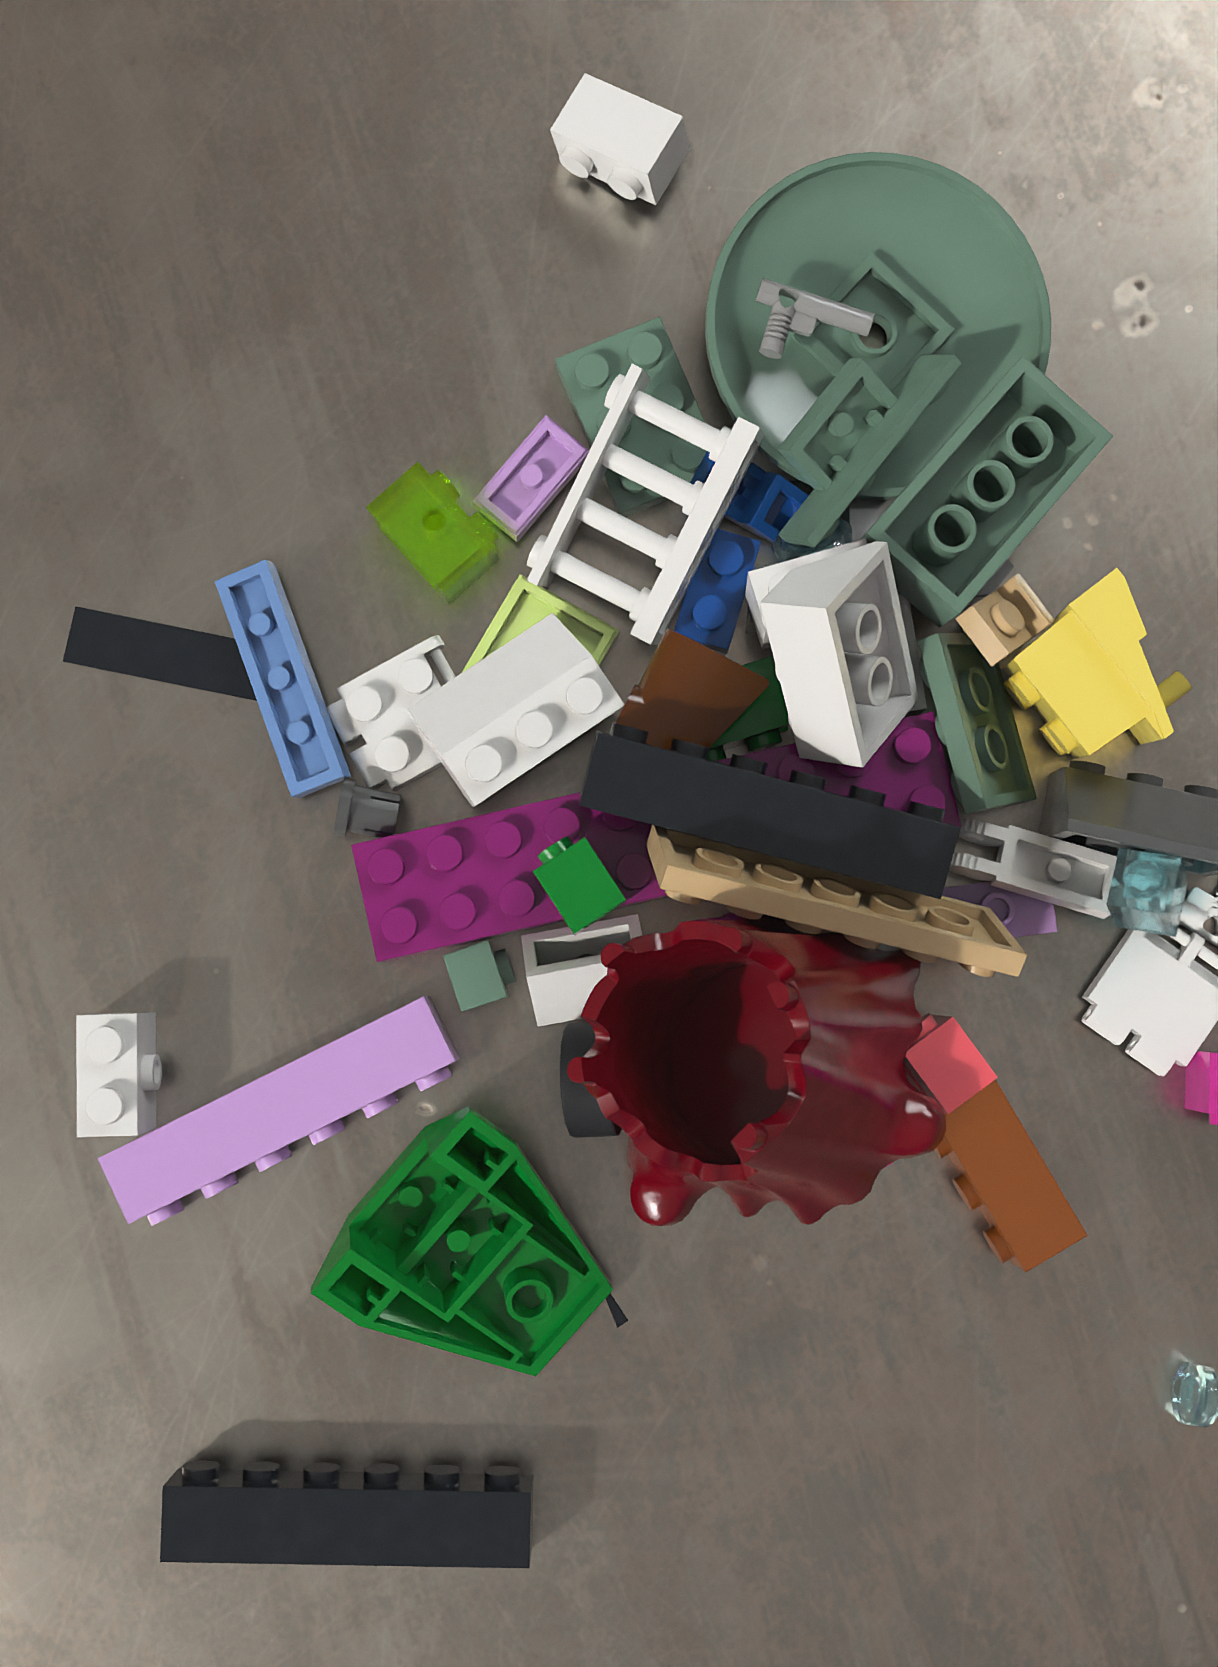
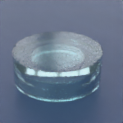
(1195, 1395)

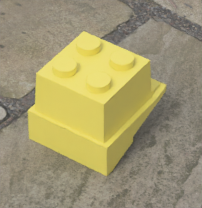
(1093, 675)

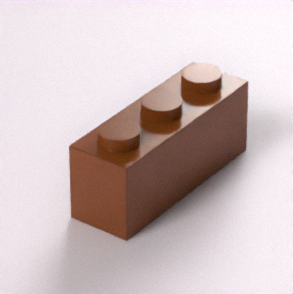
(1007, 1181)

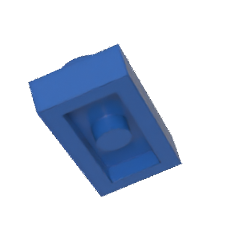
(718, 591)

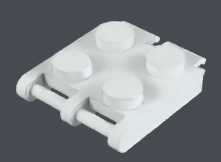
(376, 710)
(1156, 996)

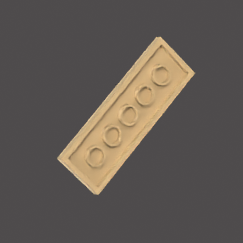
(820, 899)

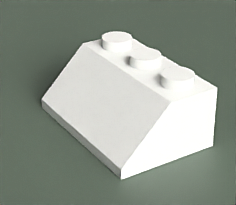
(841, 654)
(515, 708)

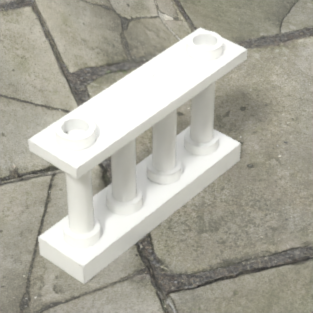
(703, 503)

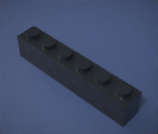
(767, 813)
(347, 1516)

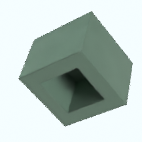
(479, 974)

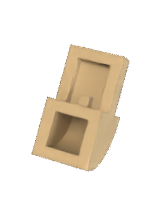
(1005, 620)

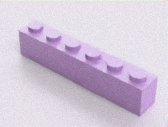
(279, 1109)

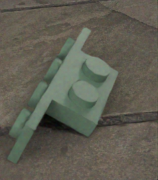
(852, 434)

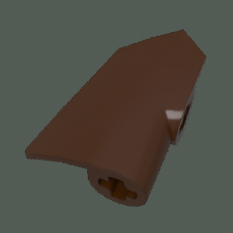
(689, 693)

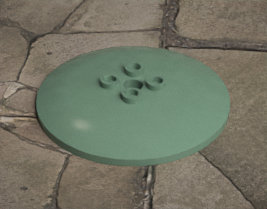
(893, 240)

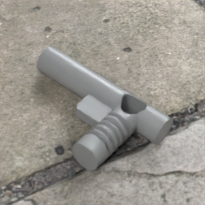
(803, 316)

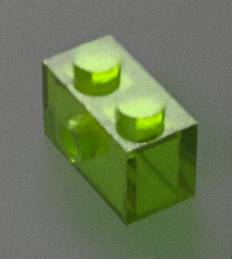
(434, 531)

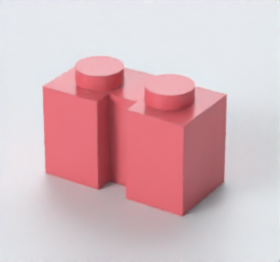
(946, 1063)

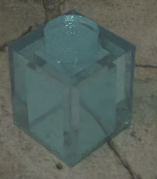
(1147, 892)

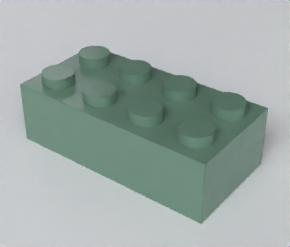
(986, 490)

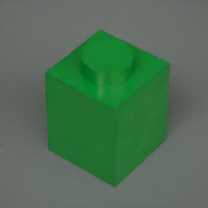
(577, 883)

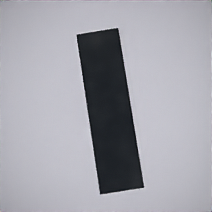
(157, 652)

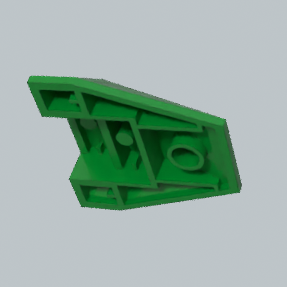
(464, 1252)

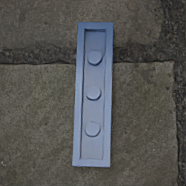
(282, 679)

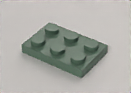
(587, 379)
(975, 724)

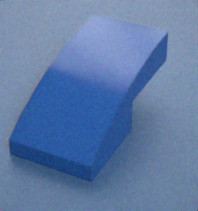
(761, 501)

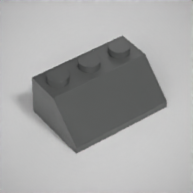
(1132, 815)

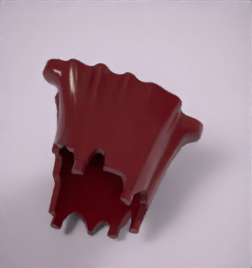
(756, 1065)

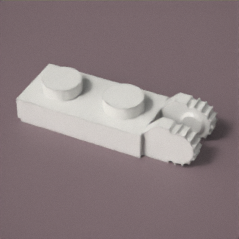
(1038, 867)

